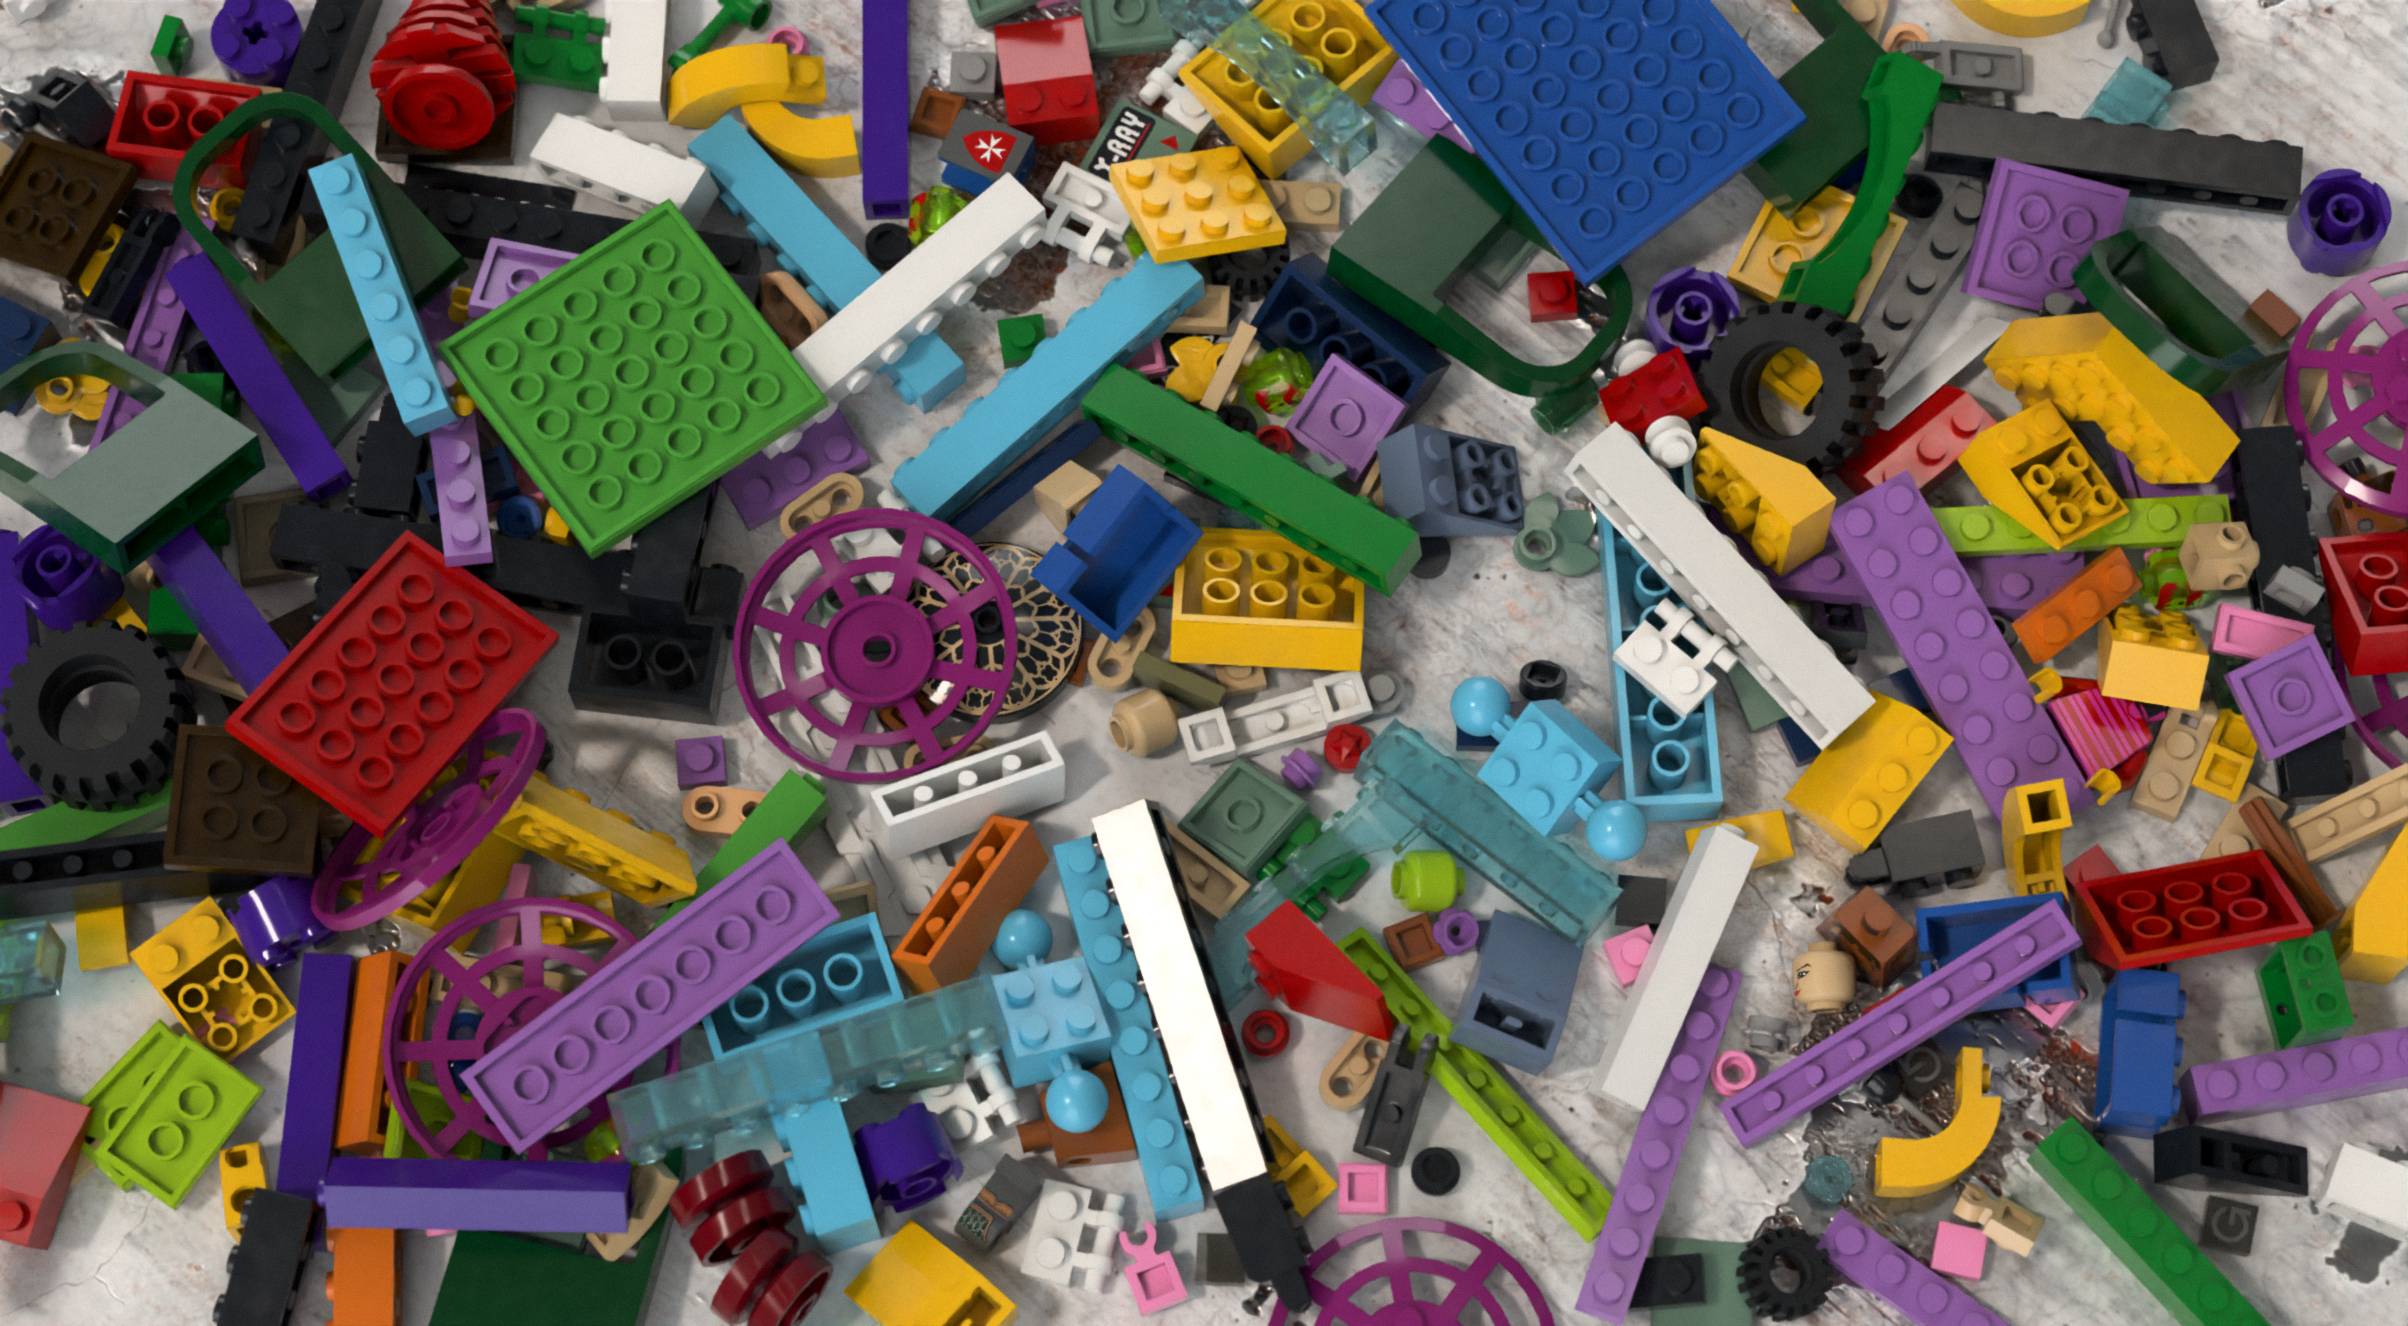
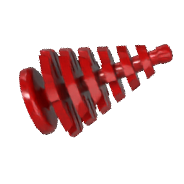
(444, 73)

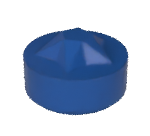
(521, 516)

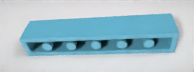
(383, 295)

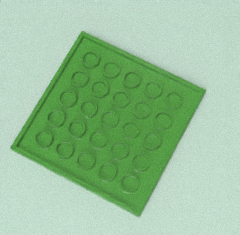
(631, 378)

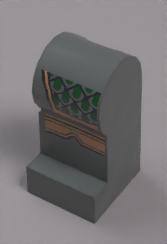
(998, 1205)

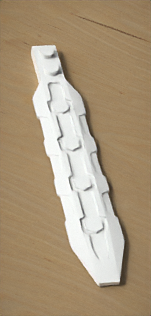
(900, 885)

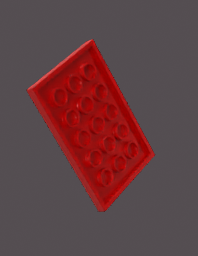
(392, 684)

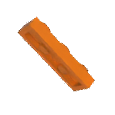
(2077, 605)

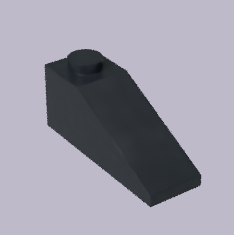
(2229, 1163)

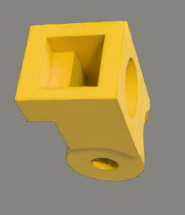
(241, 1171)

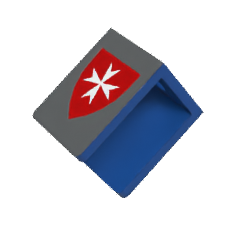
(983, 152)

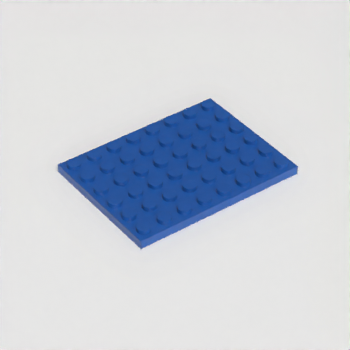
(1595, 109)

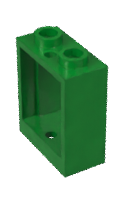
(2307, 982)

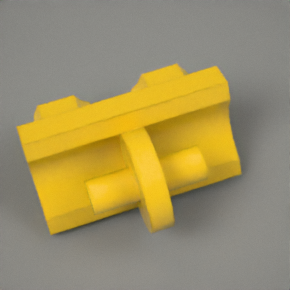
(573, 932)

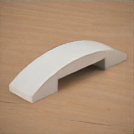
(1275, 722)

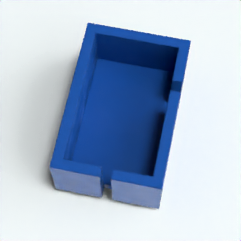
(1117, 553)
(1958, 928)
(2138, 1053)

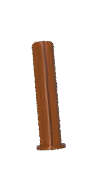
(2289, 863)

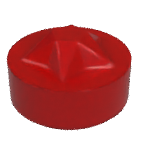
(1344, 747)

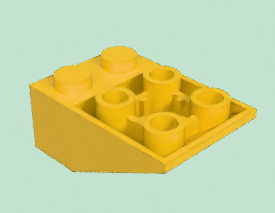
(2042, 476)
(1764, 499)
(2151, 657)
(2373, 932)
(201, 968)
(927, 1284)

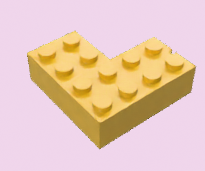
(2106, 379)

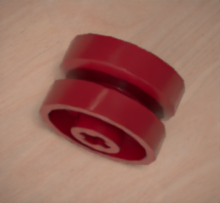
(730, 1206)
(772, 1282)

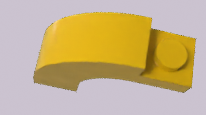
(2024, 17)
(742, 75)
(802, 144)
(2032, 837)
(1926, 1165)

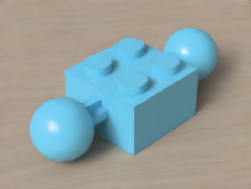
(1549, 768)
(1051, 1022)

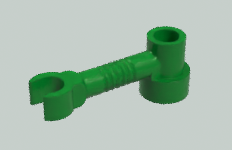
(748, 13)

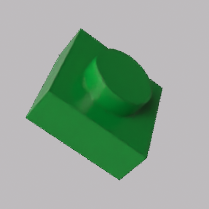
(172, 46)
(1019, 338)

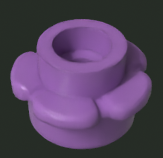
(1300, 770)
(1467, 931)

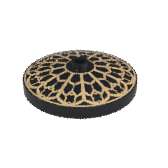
(1047, 628)

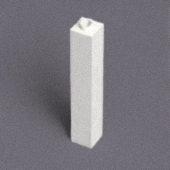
(1673, 967)

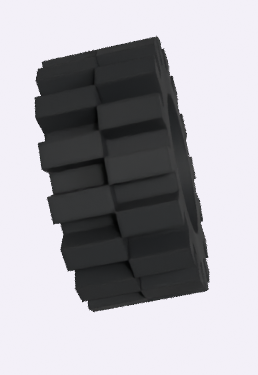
(1250, 282)
(1809, 1265)

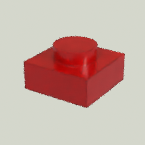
(1551, 296)
(2089, 866)

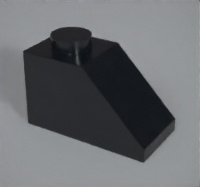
(75, 109)

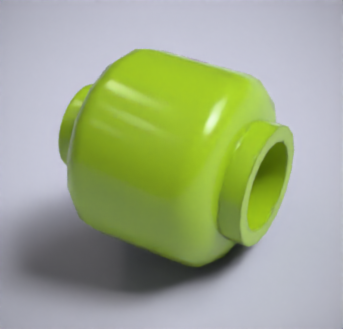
(1427, 880)

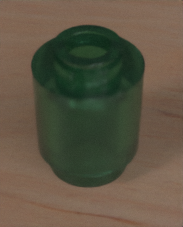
(1566, 410)

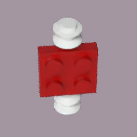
(1655, 400)

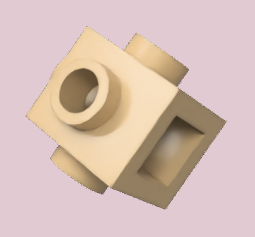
(2218, 556)

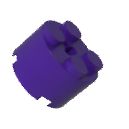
(257, 41)
(2338, 222)
(1689, 311)
(63, 580)
(279, 923)
(906, 1159)

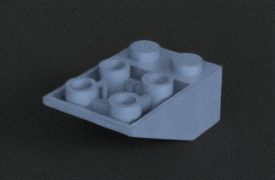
(1450, 483)
(1518, 994)

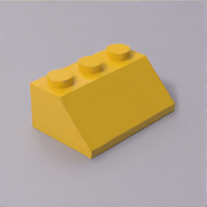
(1868, 772)

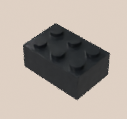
(649, 665)

